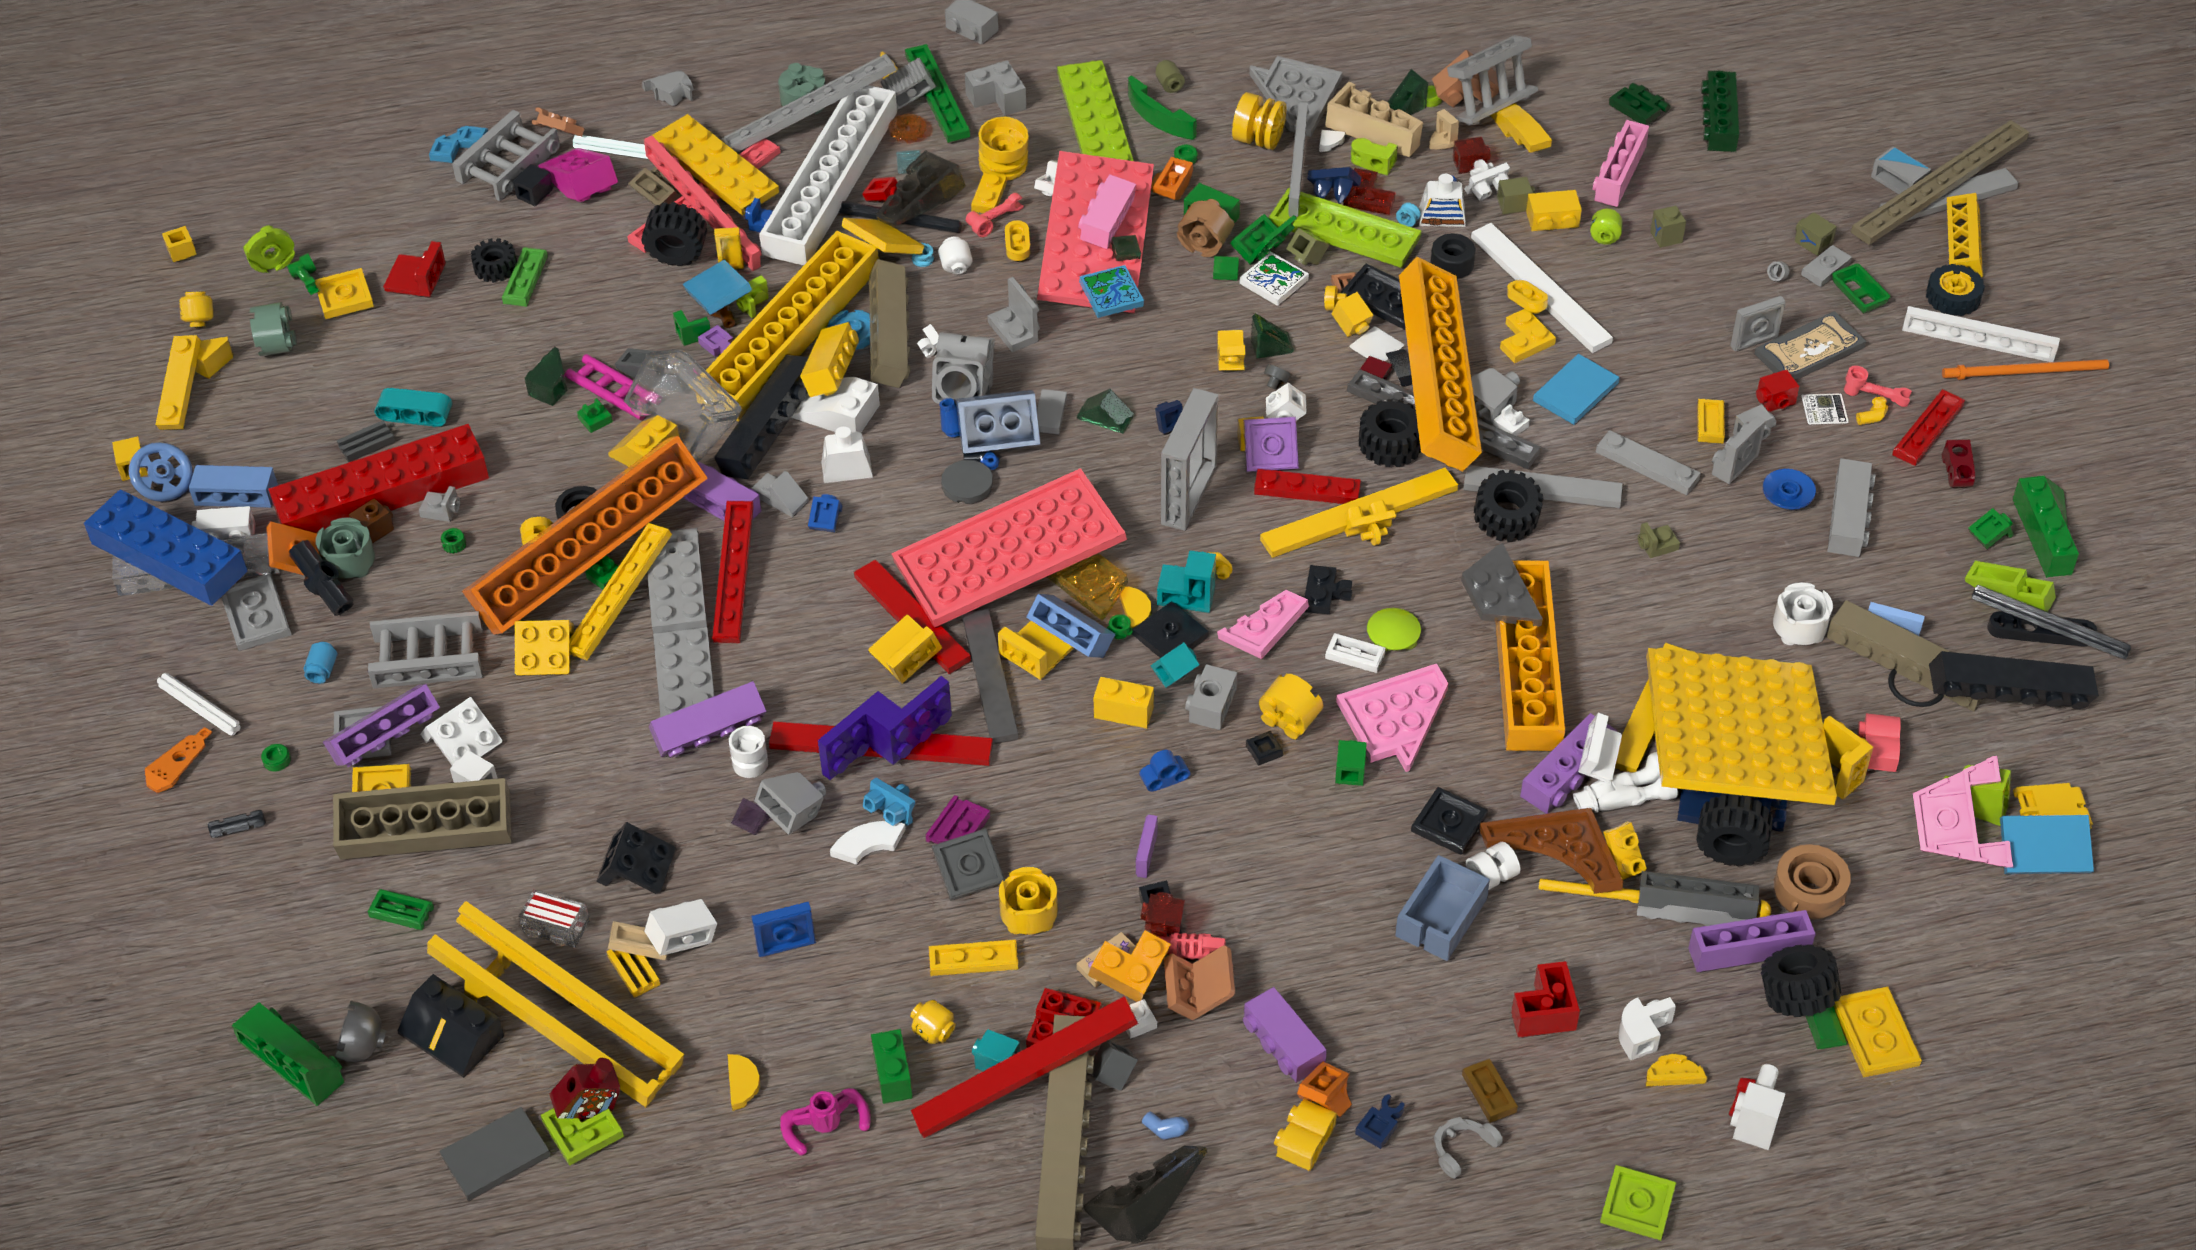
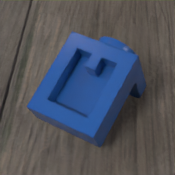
(757, 216)
(824, 513)

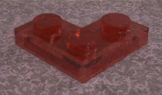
(1367, 197)

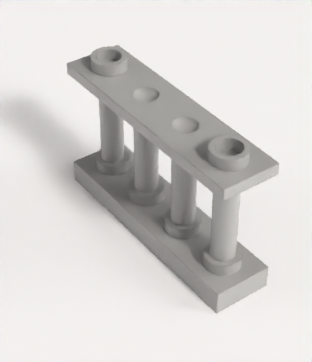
(1481, 64)
(500, 138)
(429, 669)

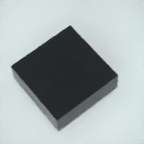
(1264, 748)

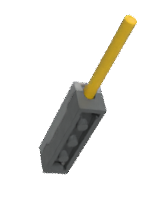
(1680, 898)

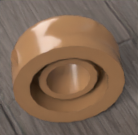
(1815, 866)

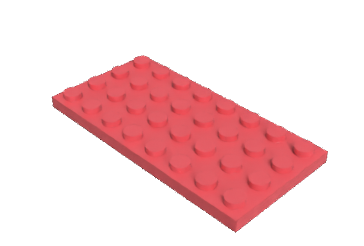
(1064, 252)
(1008, 547)

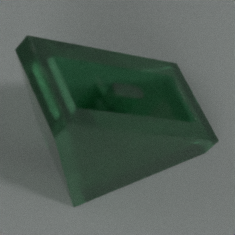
(1410, 94)
(1269, 339)
(1106, 411)

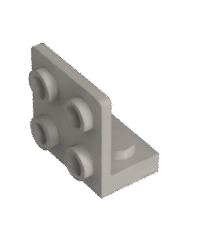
(1018, 322)

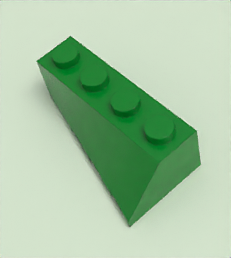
(2045, 521)
(288, 1053)

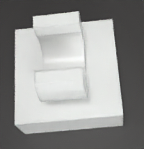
(929, 344)
(1511, 421)
(1144, 1017)

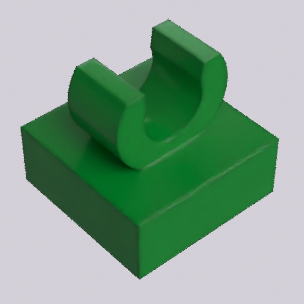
(594, 416)
(601, 572)

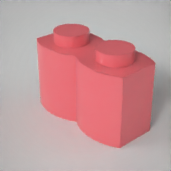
(1884, 736)

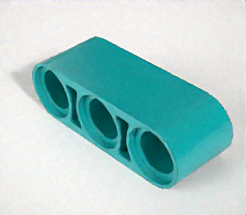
(413, 407)

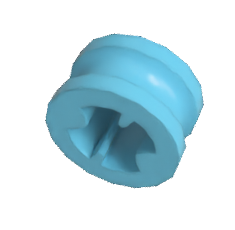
(1410, 209)
(925, 260)

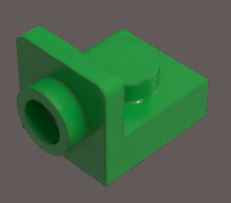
(1991, 528)

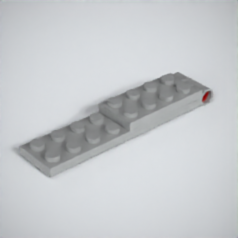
(680, 624)

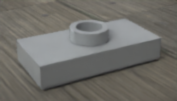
(1822, 267)

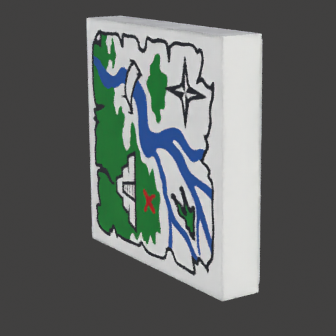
(1274, 278)

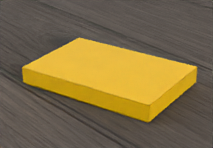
(882, 236)
(1876, 1032)

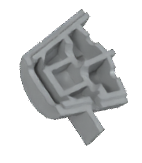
(670, 87)

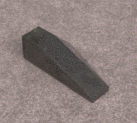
(926, 186)

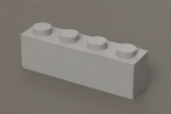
(1850, 508)

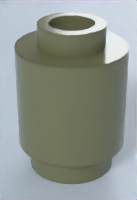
(1169, 76)

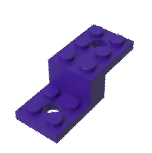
(885, 728)

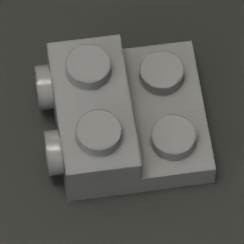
(1739, 451)

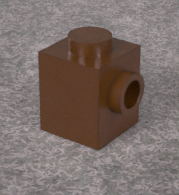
(374, 517)

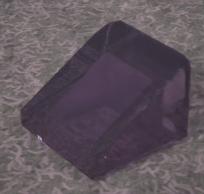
(750, 816)

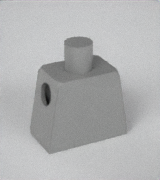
(1493, 393)
(790, 800)

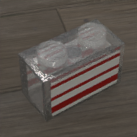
(554, 918)

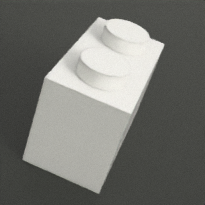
(680, 927)

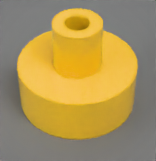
(1332, 297)

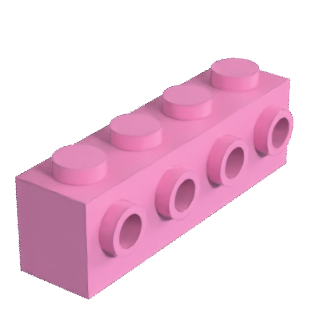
(1621, 163)

